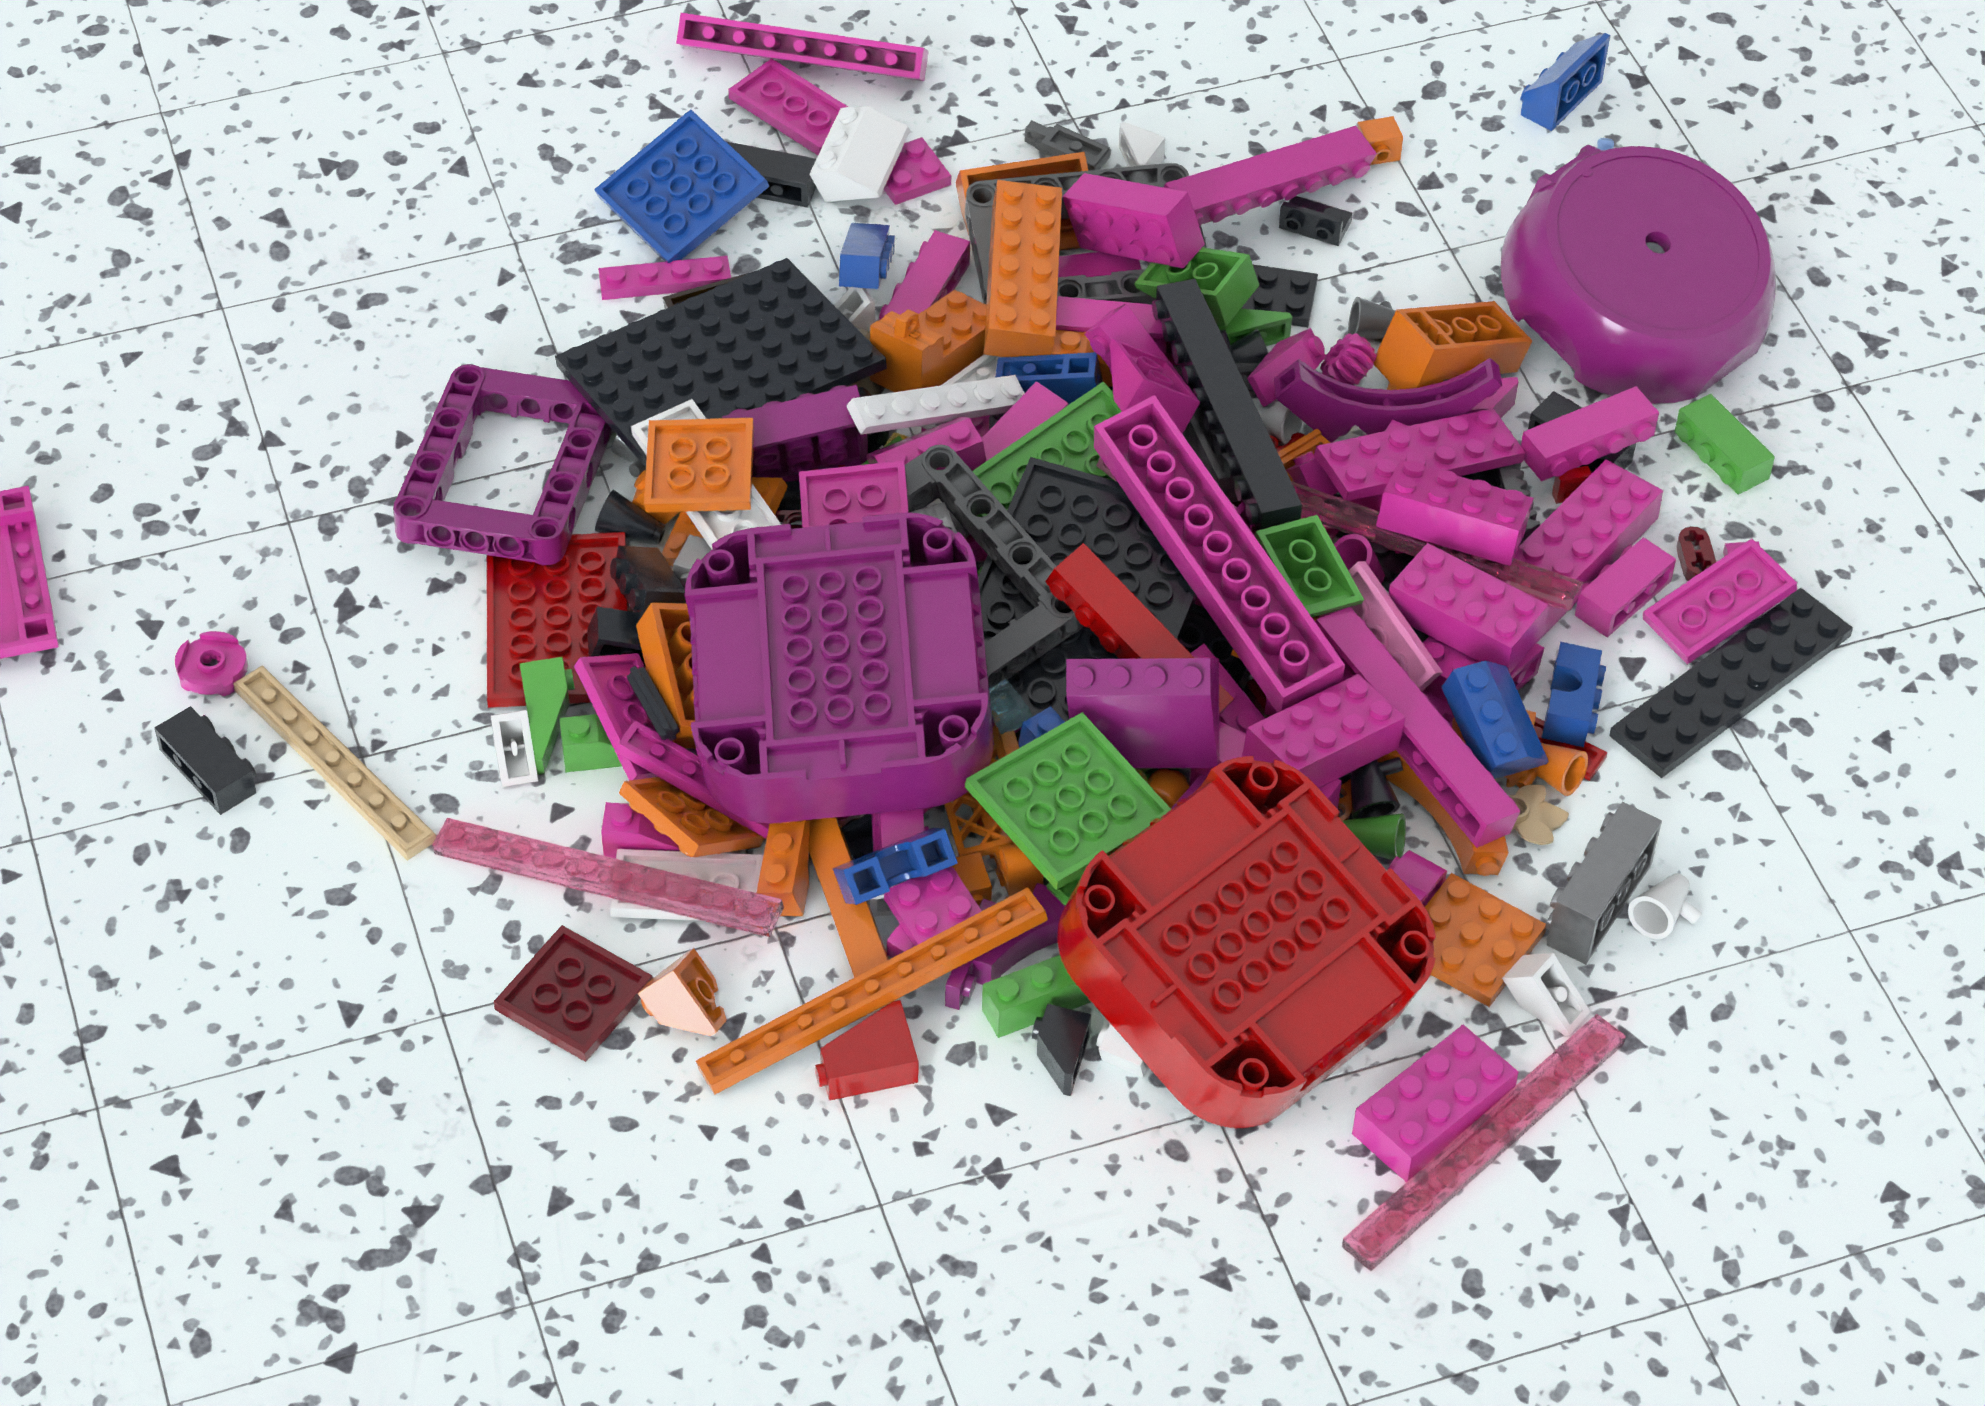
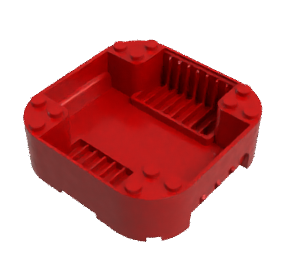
(1246, 943)

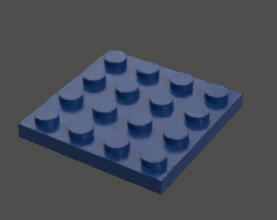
(681, 187)

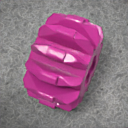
(1349, 359)

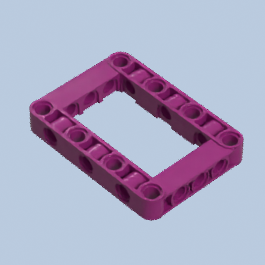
(540, 538)

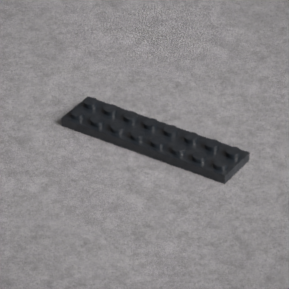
(1730, 682)

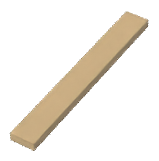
(335, 762)

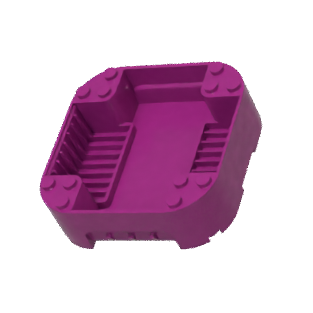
(839, 668)

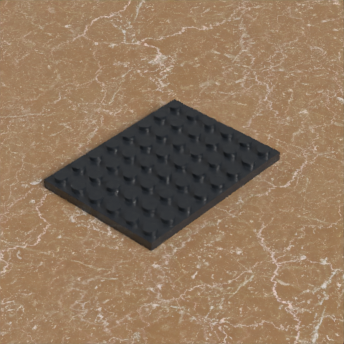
(725, 350)
(1060, 513)

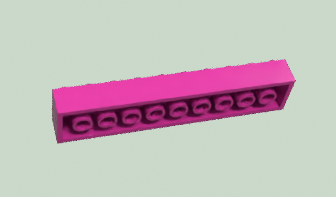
(1577, 542)
(1217, 554)

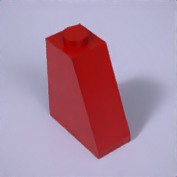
(869, 1056)

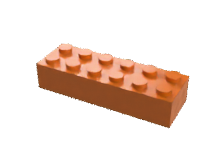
(1023, 270)

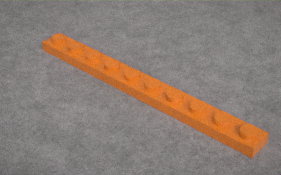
(871, 990)

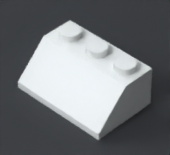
(858, 154)

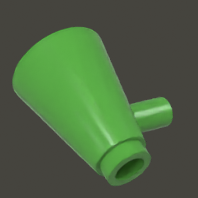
(1381, 834)

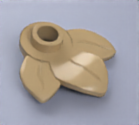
(1536, 816)

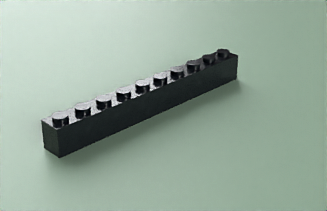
(1226, 405)

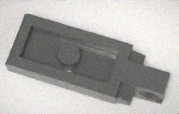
(1062, 141)

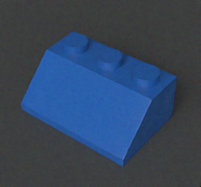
(1566, 82)
(1493, 718)

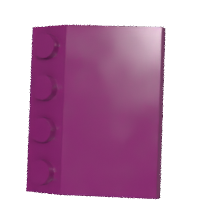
(805, 434)
(1151, 708)

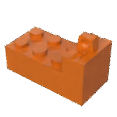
(1446, 341)
(929, 345)

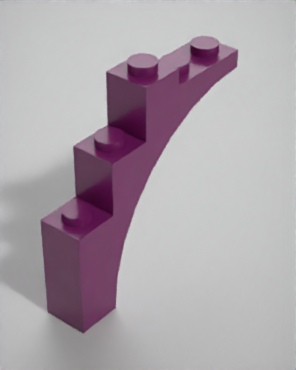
(1339, 406)

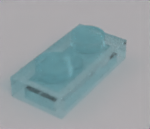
(1007, 707)

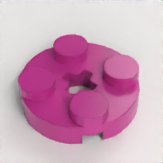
(211, 679)

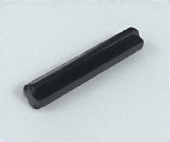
(653, 703)

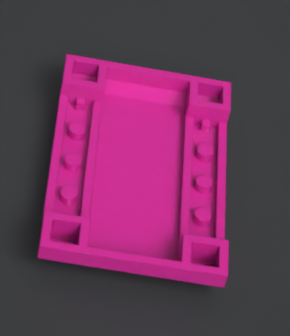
(25, 598)

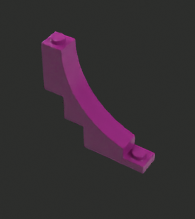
(1000, 959)

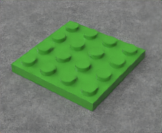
(1066, 799)

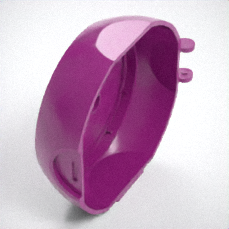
(1632, 315)

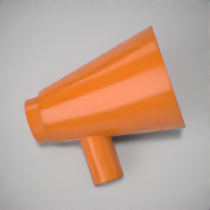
(1562, 772)

